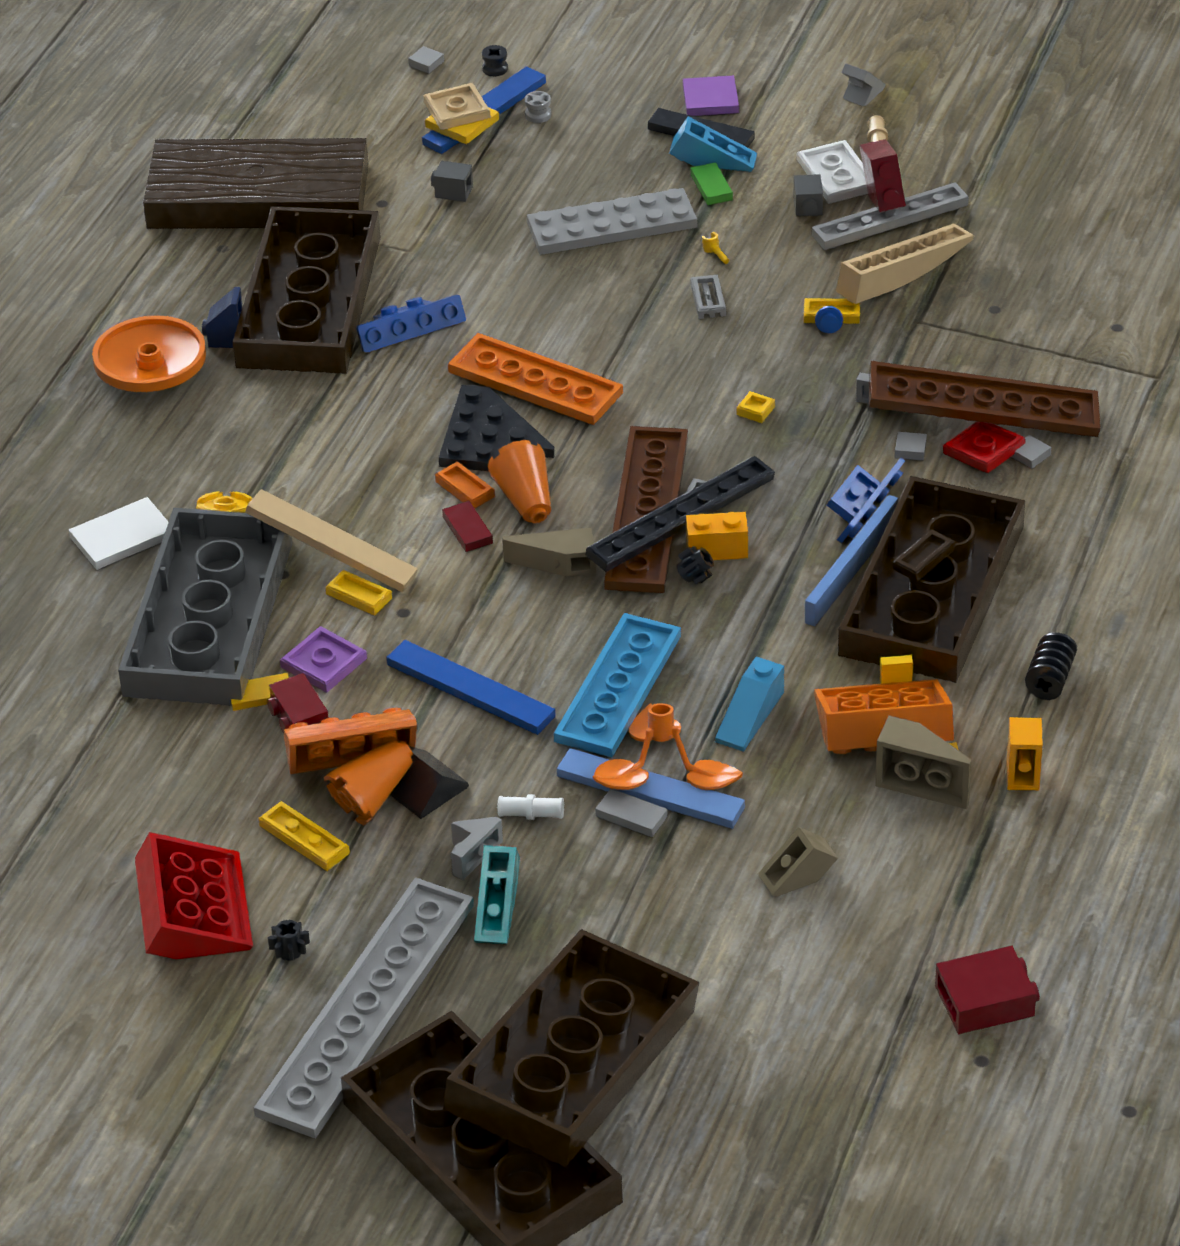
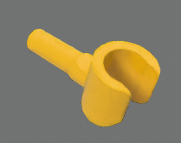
(712, 246)

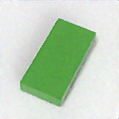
(711, 183)

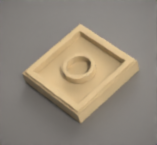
(456, 106)

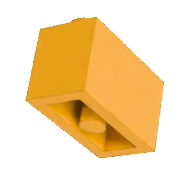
(719, 533)
(1024, 753)

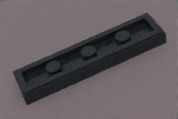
(670, 122)

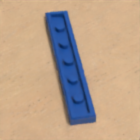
(498, 99)
(471, 687)

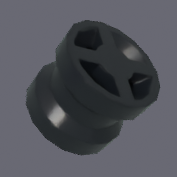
(494, 60)

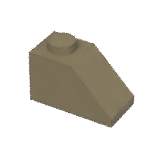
(798, 863)

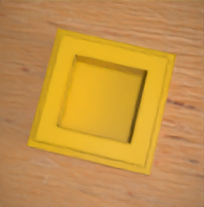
(755, 407)
(896, 669)

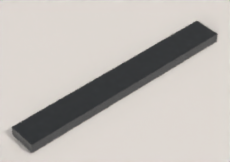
(672, 516)

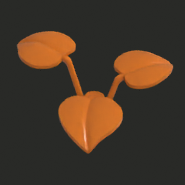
(658, 724)

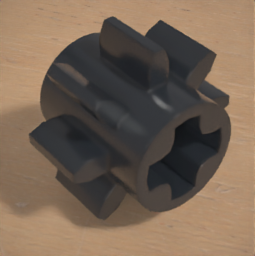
(695, 565)
(288, 940)

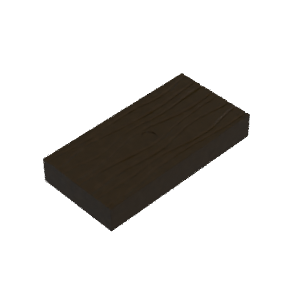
(241, 179)
(307, 290)
(946, 607)
(571, 1047)
(481, 1179)

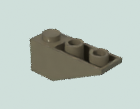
(552, 551)

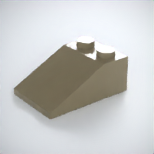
(921, 764)

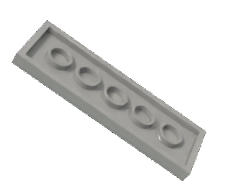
(611, 221)

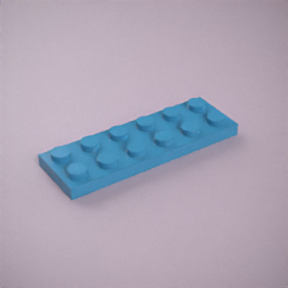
(617, 685)

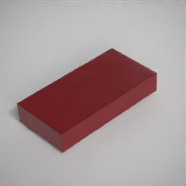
(467, 526)

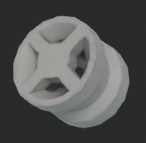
(538, 106)

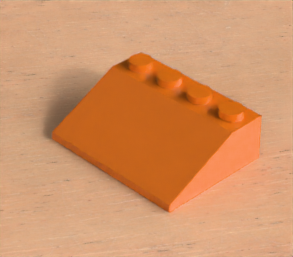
(856, 714)
(340, 741)

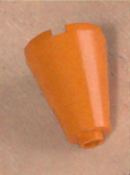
(523, 478)
(369, 779)

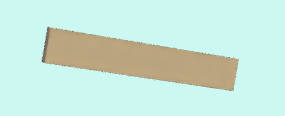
(331, 540)

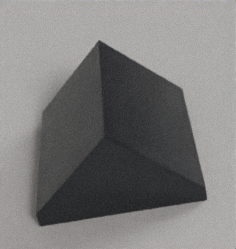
(427, 784)

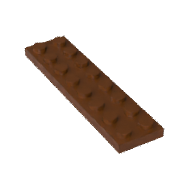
(984, 399)
(648, 482)

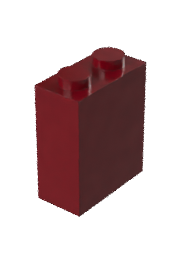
(882, 175)
(986, 989)

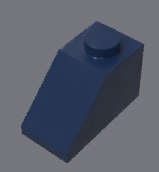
(223, 320)

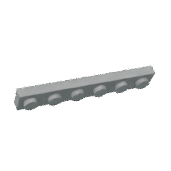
(872, 221)

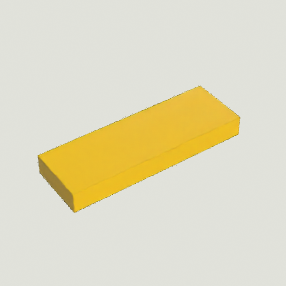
(304, 836)

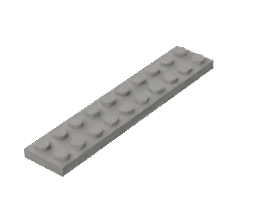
(364, 1007)

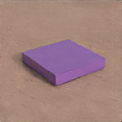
(710, 95)
(323, 659)

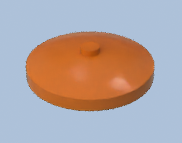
(149, 353)

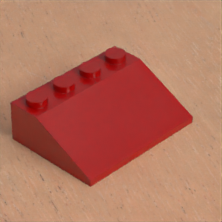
(191, 898)

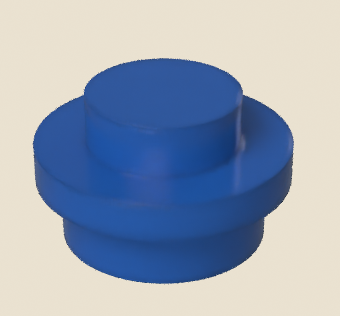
(829, 319)

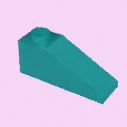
(496, 894)

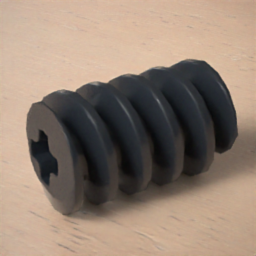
(1050, 665)

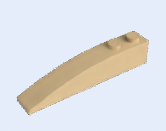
(899, 263)

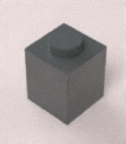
(452, 181)
(808, 195)

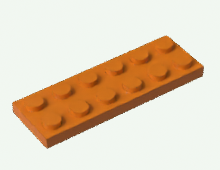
(535, 378)

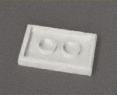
(839, 169)
(120, 533)

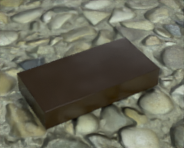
(924, 555)

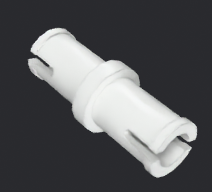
(530, 807)

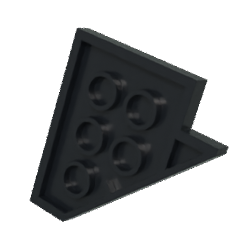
(483, 426)

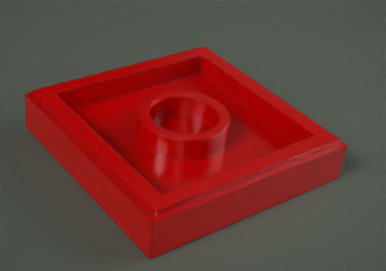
(983, 446)

